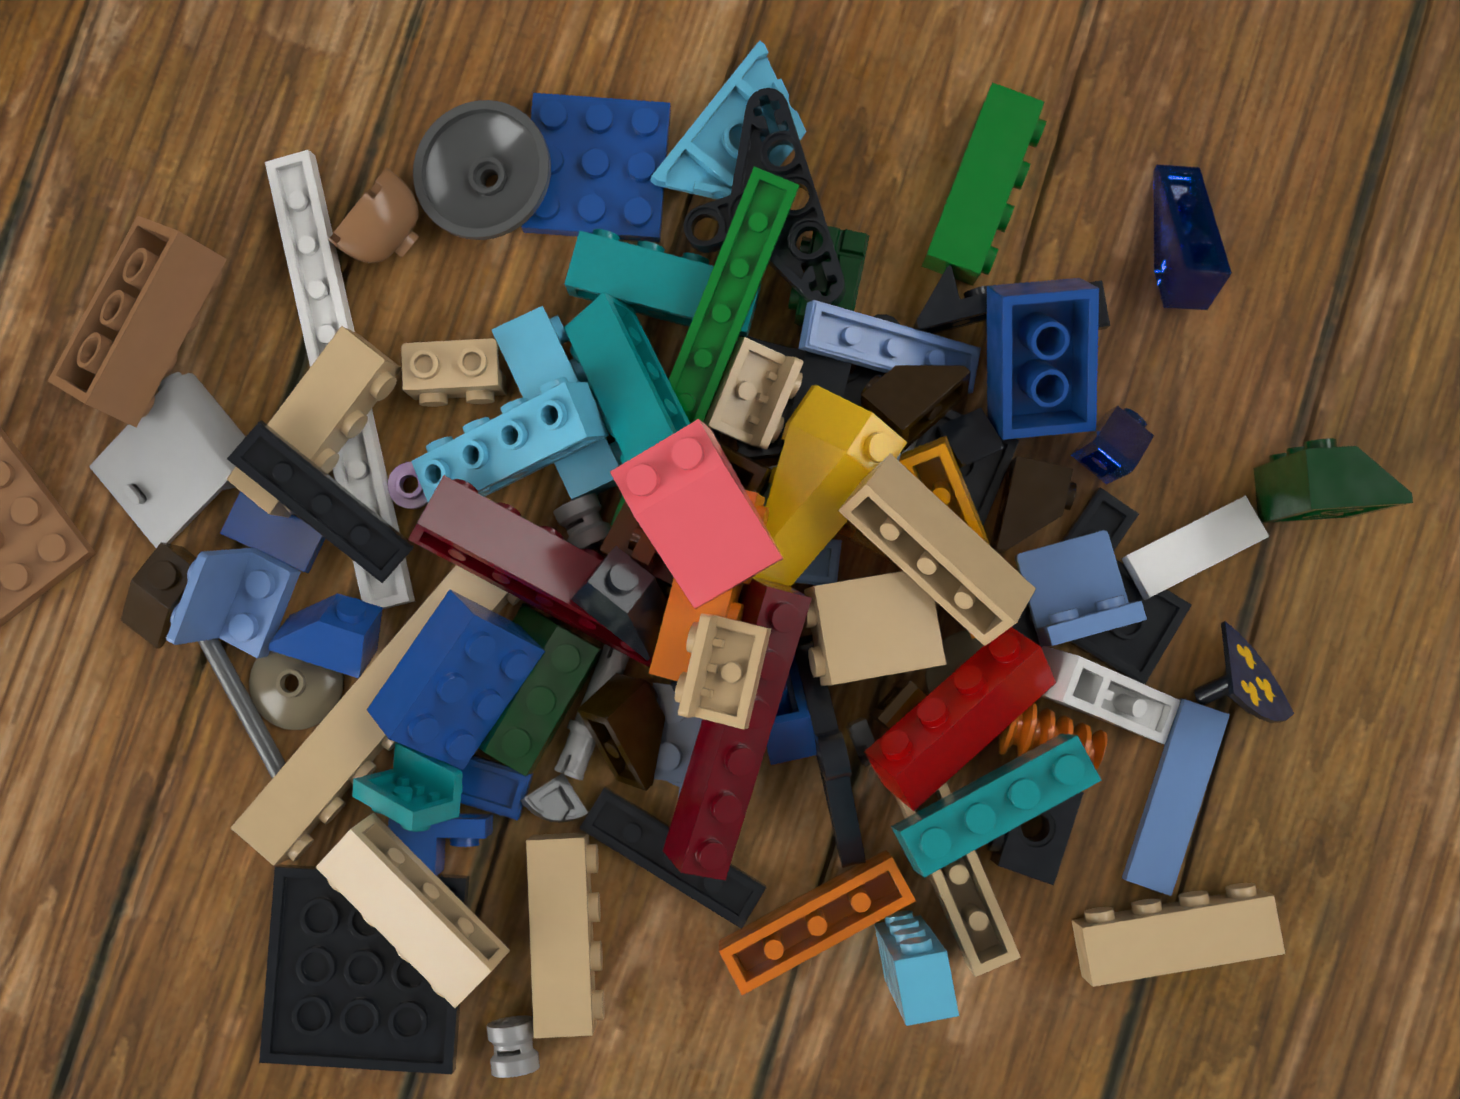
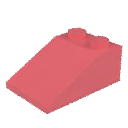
(696, 513)

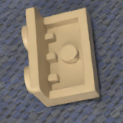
(452, 370)
(754, 394)
(722, 670)

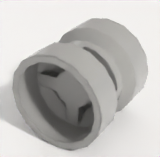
(583, 521)
(512, 1047)

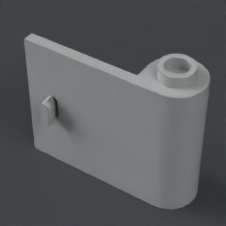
(172, 459)

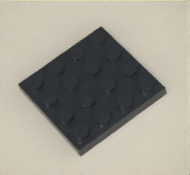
(343, 990)

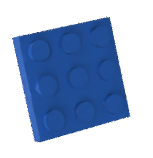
(601, 165)

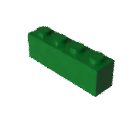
(984, 183)

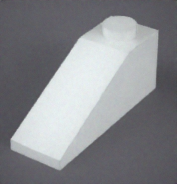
(1110, 696)

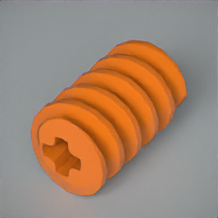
(1033, 730)

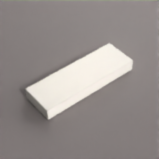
(1194, 547)

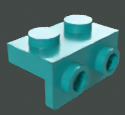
(414, 792)

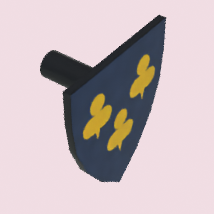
(1246, 681)

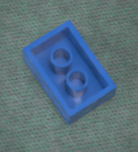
(1042, 357)
(455, 680)

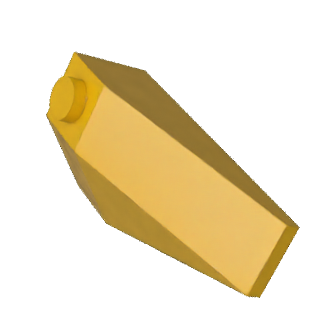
(822, 461)

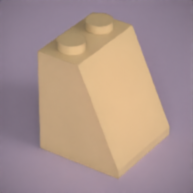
(872, 628)

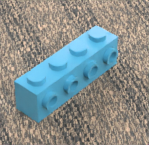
(517, 441)

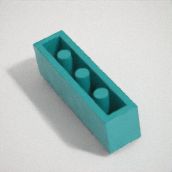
(641, 277)
(625, 376)
(995, 803)

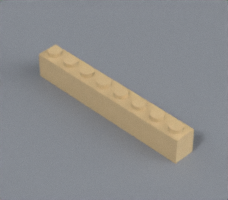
(344, 742)

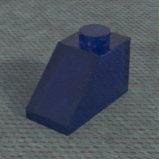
(1115, 445)

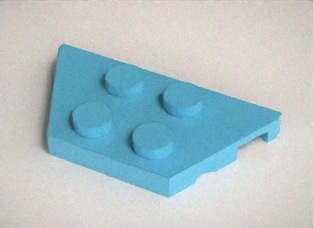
(708, 152)

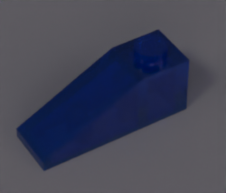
(1187, 241)

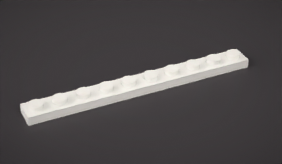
(321, 312)

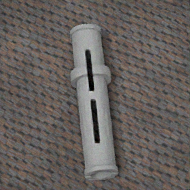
(580, 742)

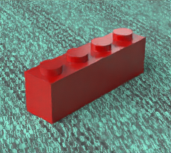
(960, 717)

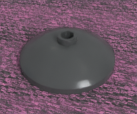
(465, 151)

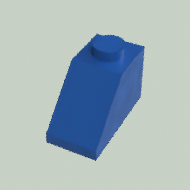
(332, 634)
(792, 729)

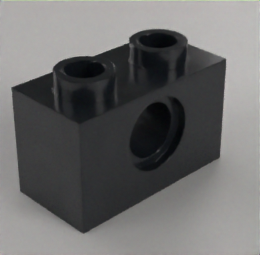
(1041, 854)

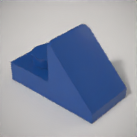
(430, 844)

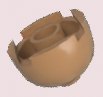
(379, 222)

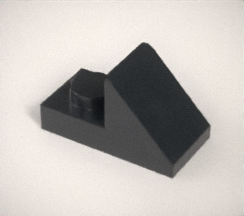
(946, 309)

